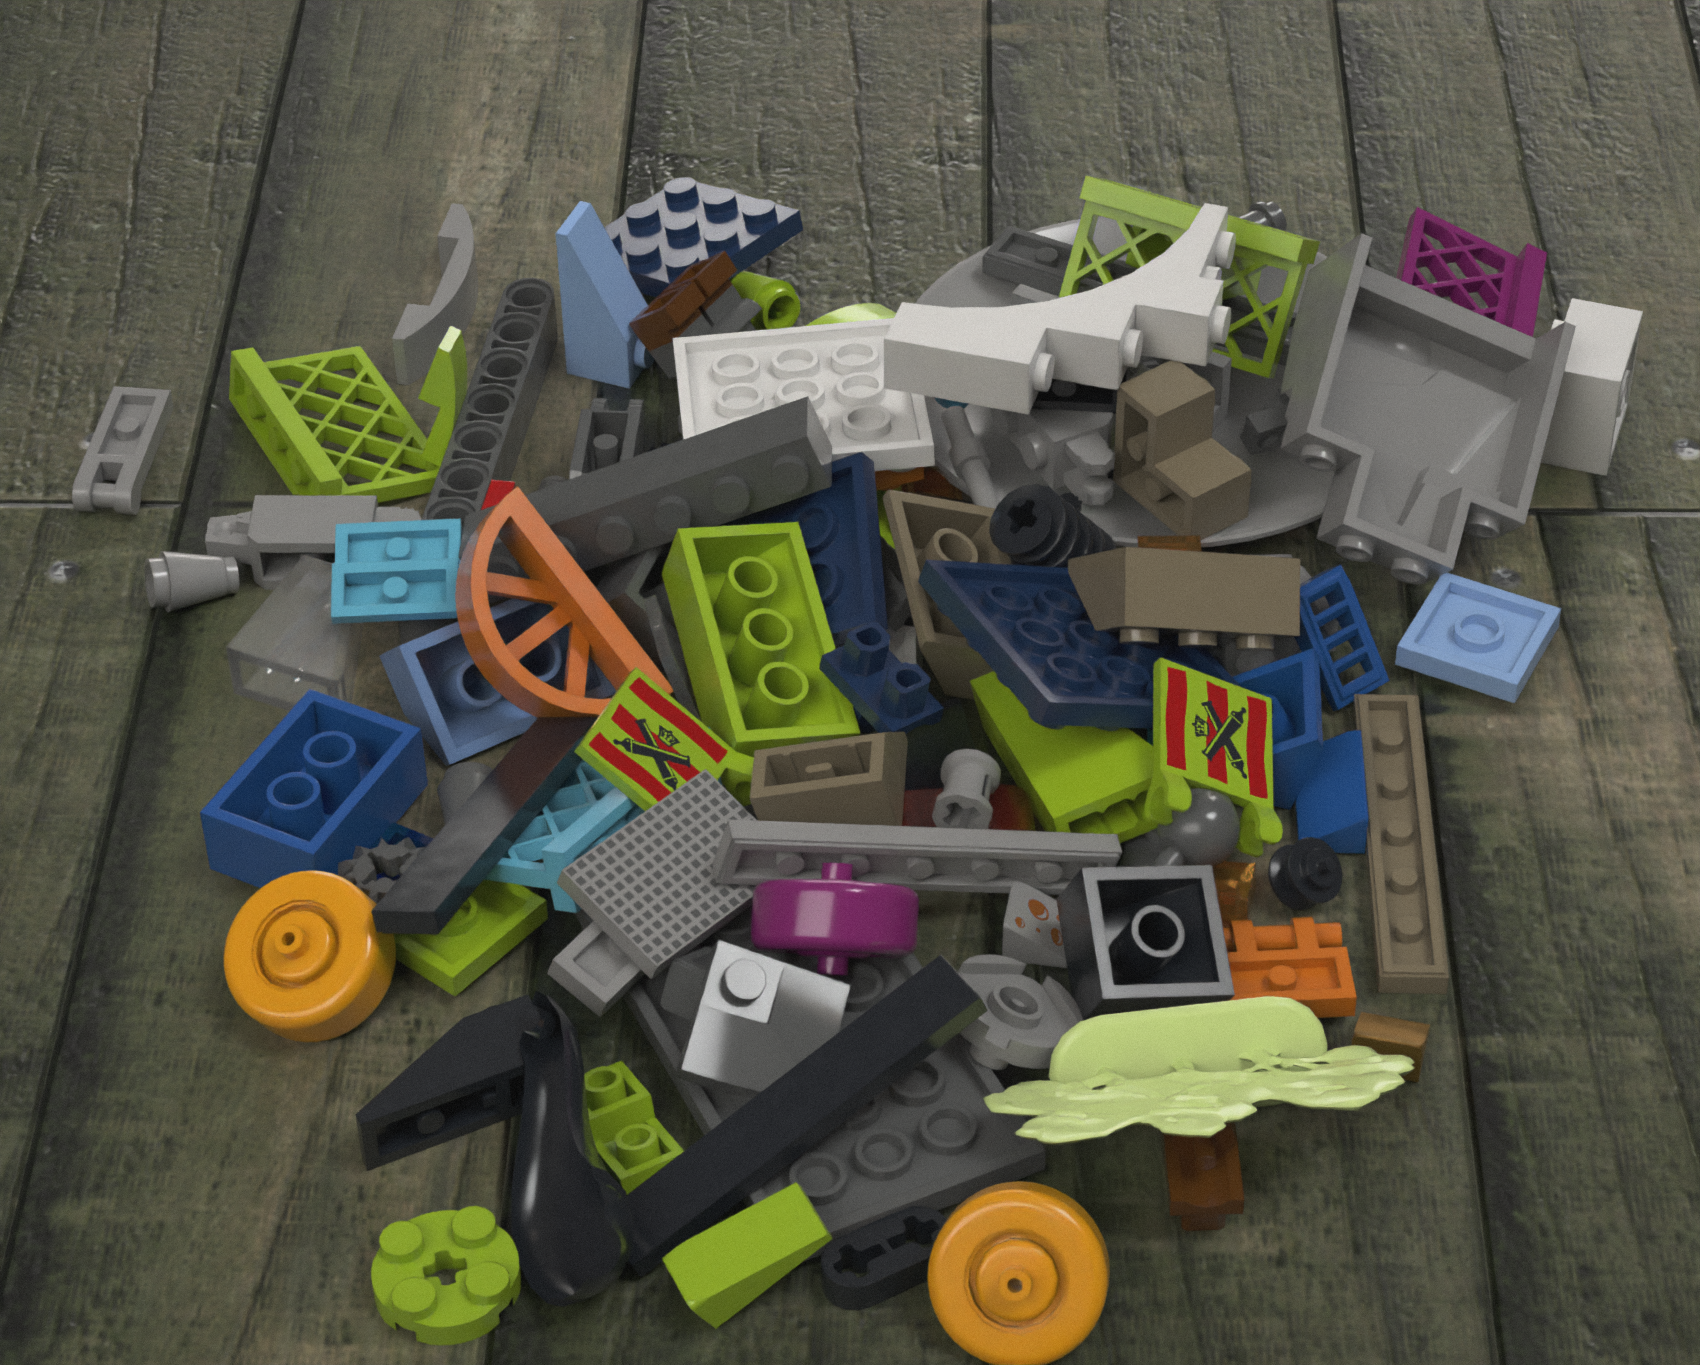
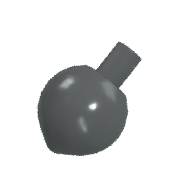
(1202, 833)

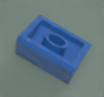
(1295, 719)

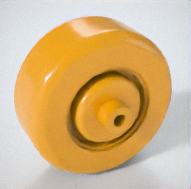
(308, 956)
(1018, 1274)

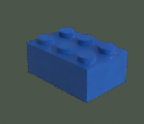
(314, 791)

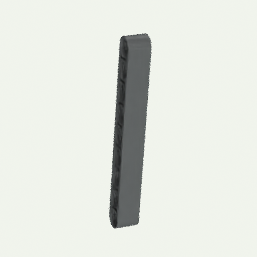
(494, 411)

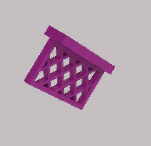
(1509, 293)

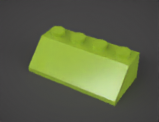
(755, 636)

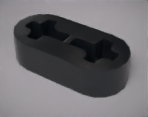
(884, 1255)

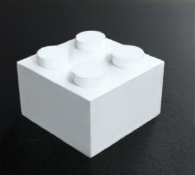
(1593, 386)

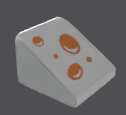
(1032, 928)

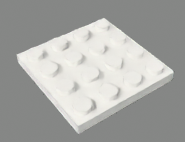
(832, 364)

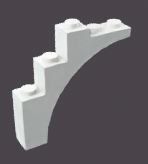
(1084, 338)

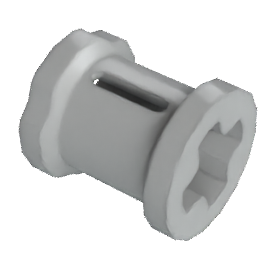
(968, 783)

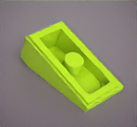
(746, 1254)

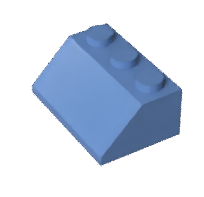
(454, 701)

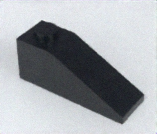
(453, 1088)

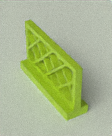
(1173, 218)
(295, 440)

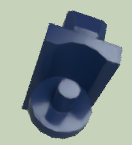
(880, 687)

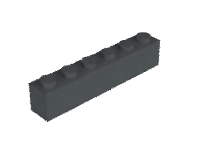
(678, 486)

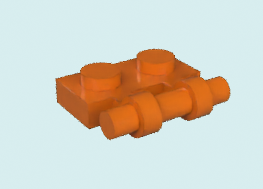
(1292, 962)

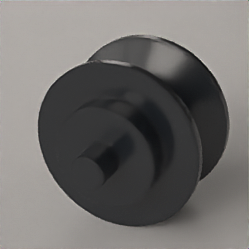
(1305, 873)

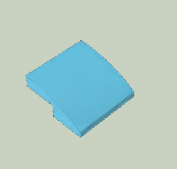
(395, 571)

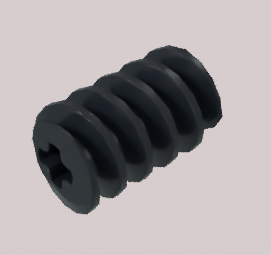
(1044, 529)

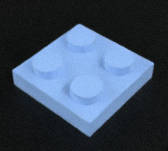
(1478, 637)

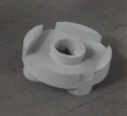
(1021, 1017)

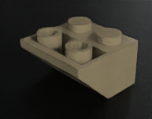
(832, 781)

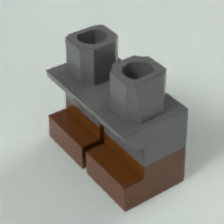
(694, 305)

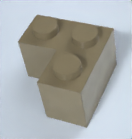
(1169, 453)

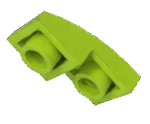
(625, 1126)

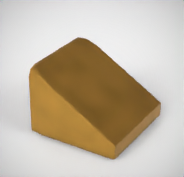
(1393, 1037)

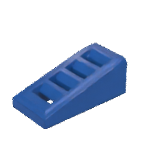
(1346, 609)

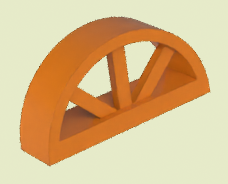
(553, 581)

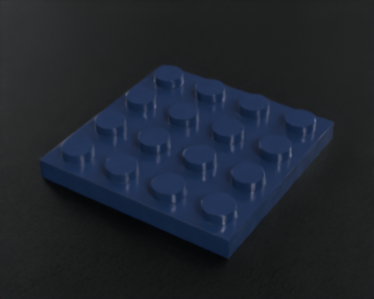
(1047, 649)

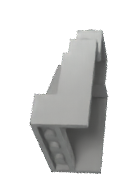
(1417, 413)

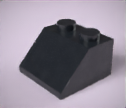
(1143, 939)

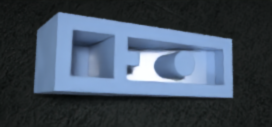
(598, 303)

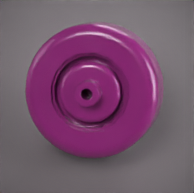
(834, 918)

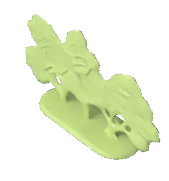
(1194, 1071)

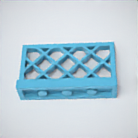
(566, 828)

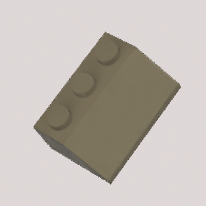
(947, 532)
(1190, 596)

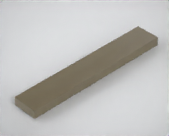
(1400, 848)

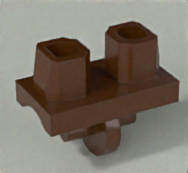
(1203, 1178)

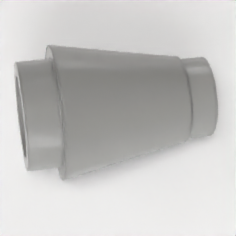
(188, 579)

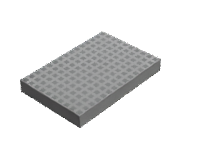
(656, 877)

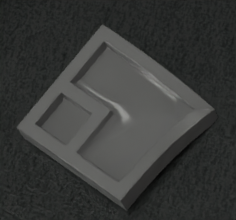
(756, 1020)

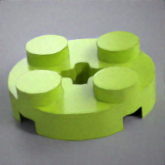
(439, 1241)

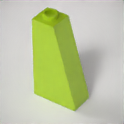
(1075, 774)

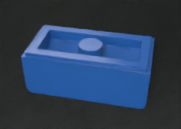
(1335, 797)

